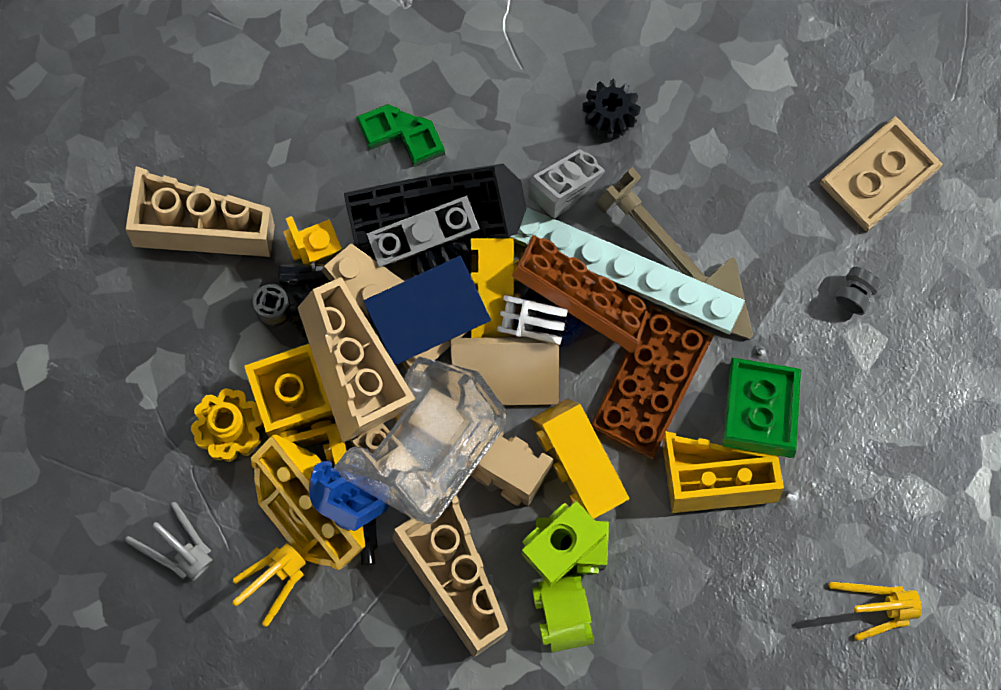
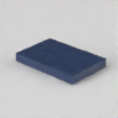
(426, 310)

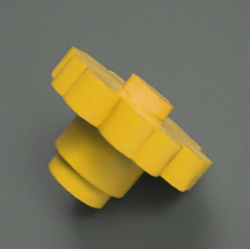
(227, 425)

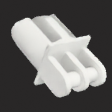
(528, 319)

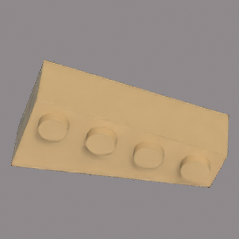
(194, 219)
(367, 279)
(351, 361)
(513, 469)
(454, 576)

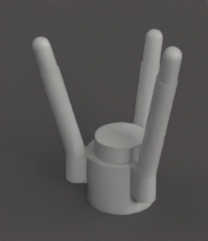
(191, 560)

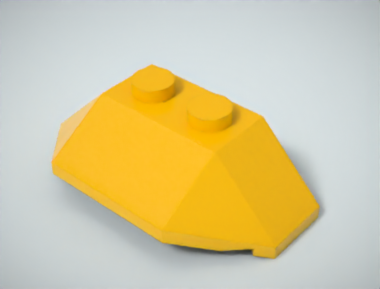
(282, 492)

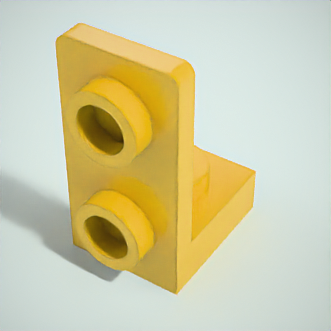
(313, 243)
(320, 432)

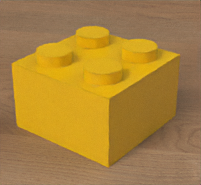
(289, 391)

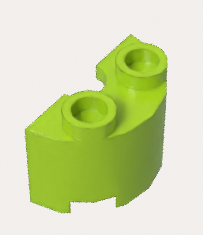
(565, 613)

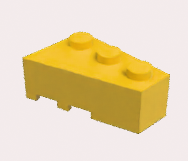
(492, 274)
(579, 457)
(718, 476)

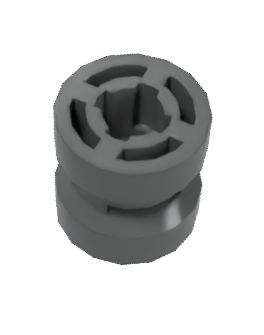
(857, 290)
(275, 312)

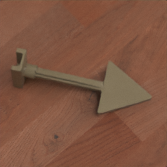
(724, 278)

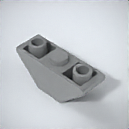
(564, 182)
(423, 232)

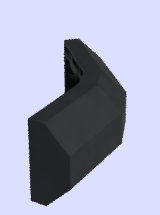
(491, 190)

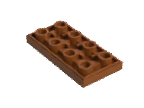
(582, 292)
(652, 382)

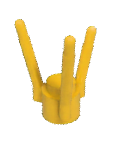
(281, 562)
(899, 605)

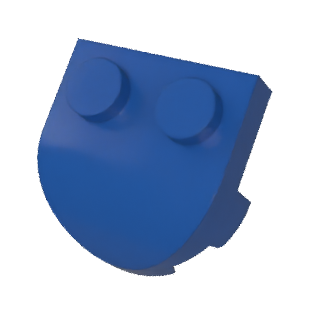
(341, 500)

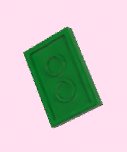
(762, 408)

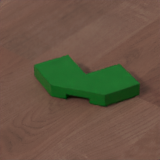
(390, 123)

